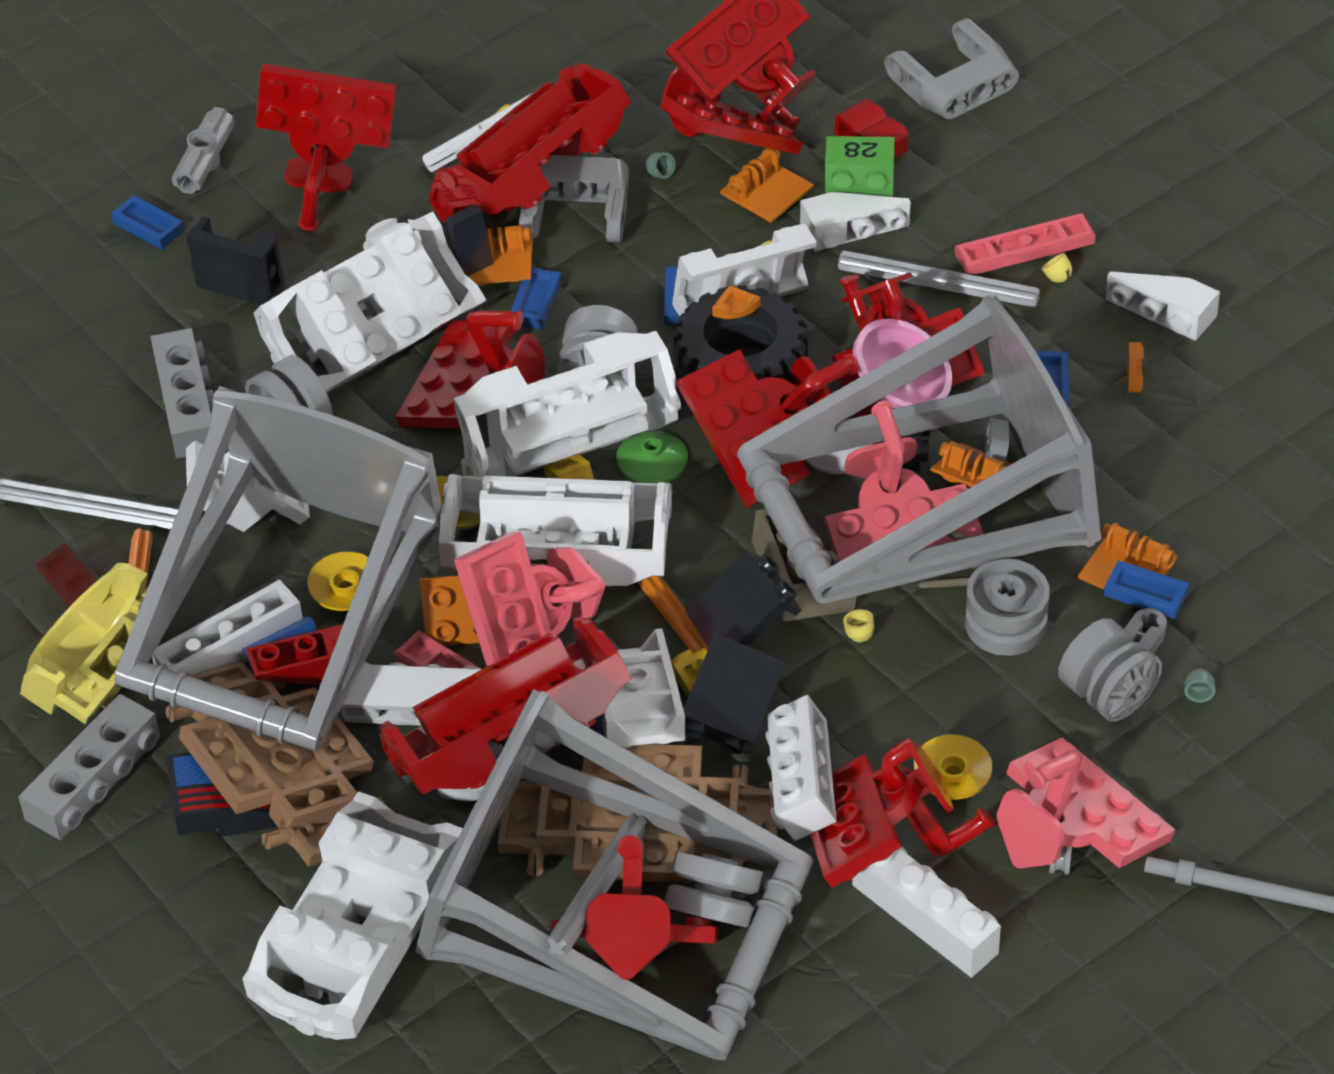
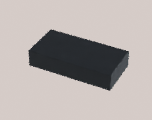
(469, 240)

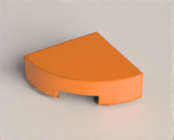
(735, 304)
(1134, 367)

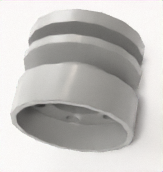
(587, 325)
(1109, 669)

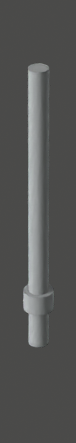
(1186, 873)

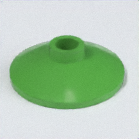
(652, 457)

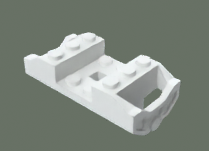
(399, 283)
(566, 411)
(555, 512)
(372, 869)

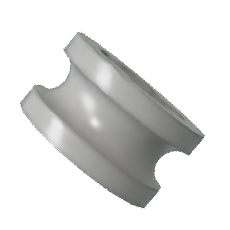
(1063, 861)

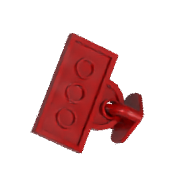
(749, 47)
(325, 113)
(695, 115)
(890, 304)
(462, 358)
(738, 407)
(874, 802)
(636, 927)

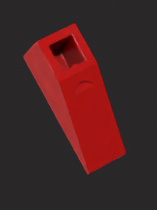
(296, 658)

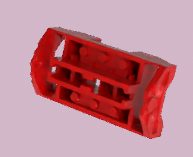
(504, 161)
(459, 721)

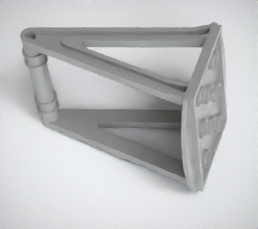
(1041, 422)
(318, 463)
(579, 978)

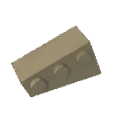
(769, 542)

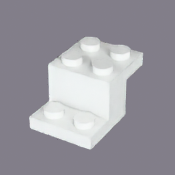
(255, 500)

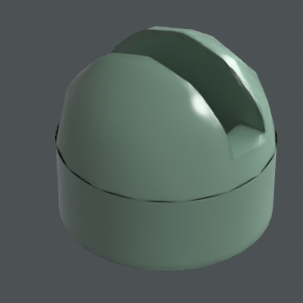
(663, 161)
(1199, 685)

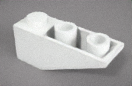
(847, 217)
(1167, 300)

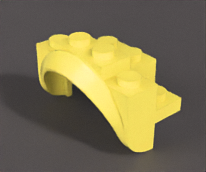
(82, 649)

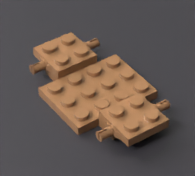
(258, 771)
(555, 823)

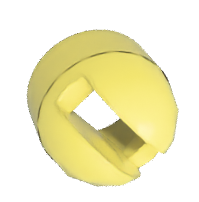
(1058, 268)
(859, 625)

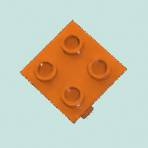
(766, 186)
(510, 256)
(966, 464)
(1128, 549)
(446, 611)

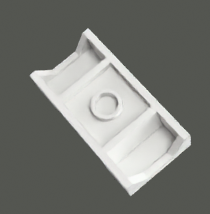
(769, 266)
(650, 704)

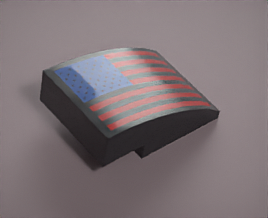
(202, 807)

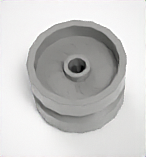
(291, 382)
(1007, 607)
(713, 888)

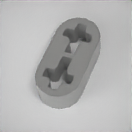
(997, 439)
(1154, 635)

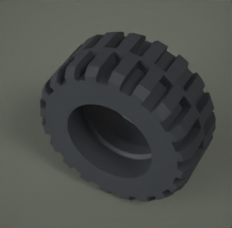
(772, 328)

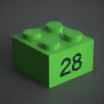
(859, 165)

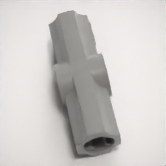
(203, 150)

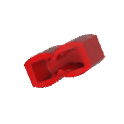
(870, 120)

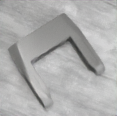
(963, 88)
(584, 181)

